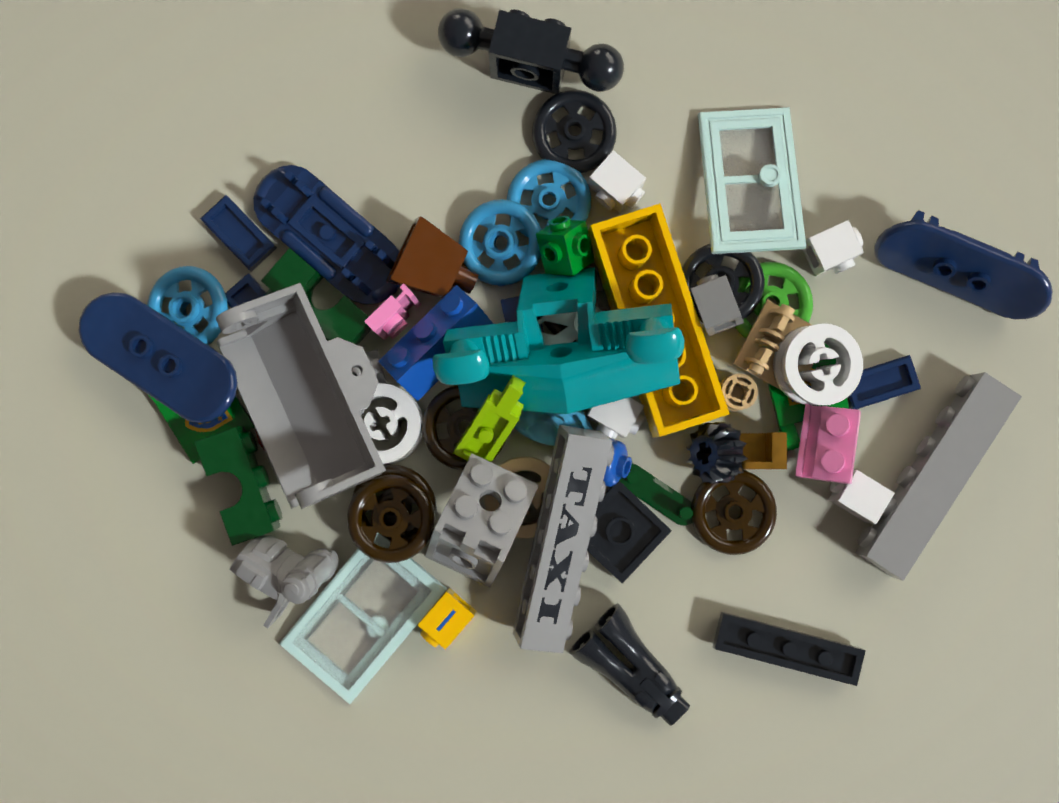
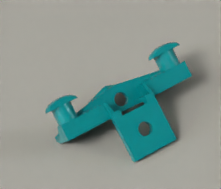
(614, 358)

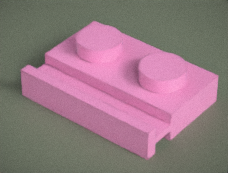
(391, 315)
(828, 444)

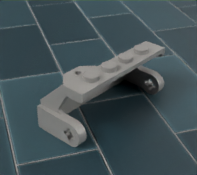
(302, 395)

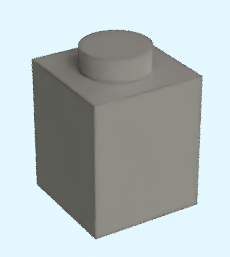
(716, 304)

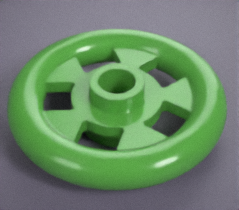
(792, 284)

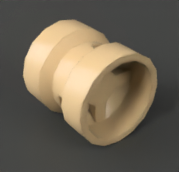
(733, 393)

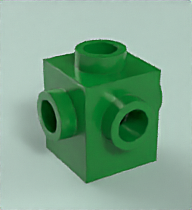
(565, 246)

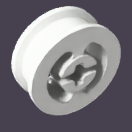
(829, 382)
(406, 409)

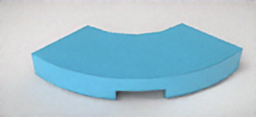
(544, 426)

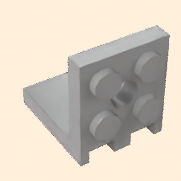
(472, 537)

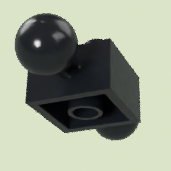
(530, 50)

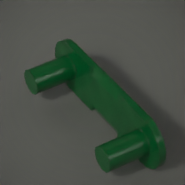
(658, 495)

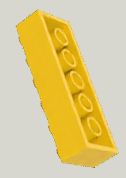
(642, 270)

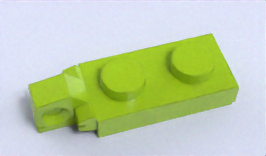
(492, 422)

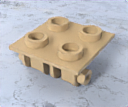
(763, 340)

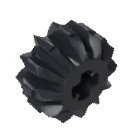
(716, 452)

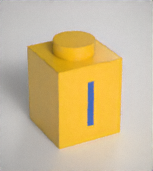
(446, 619)

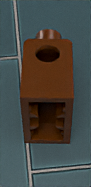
(431, 262)

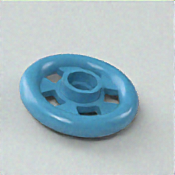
(527, 180)
(486, 216)
(201, 282)

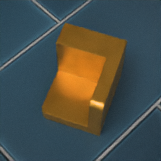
(765, 450)

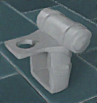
(282, 573)

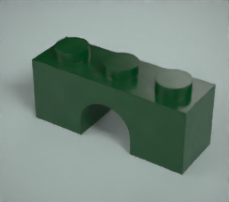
(341, 321)
(234, 453)

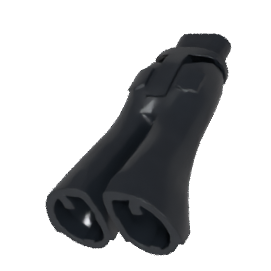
(646, 681)

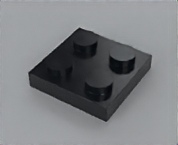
(625, 532)

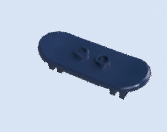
(326, 233)
(965, 267)
(158, 356)

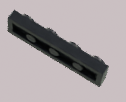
(789, 648)

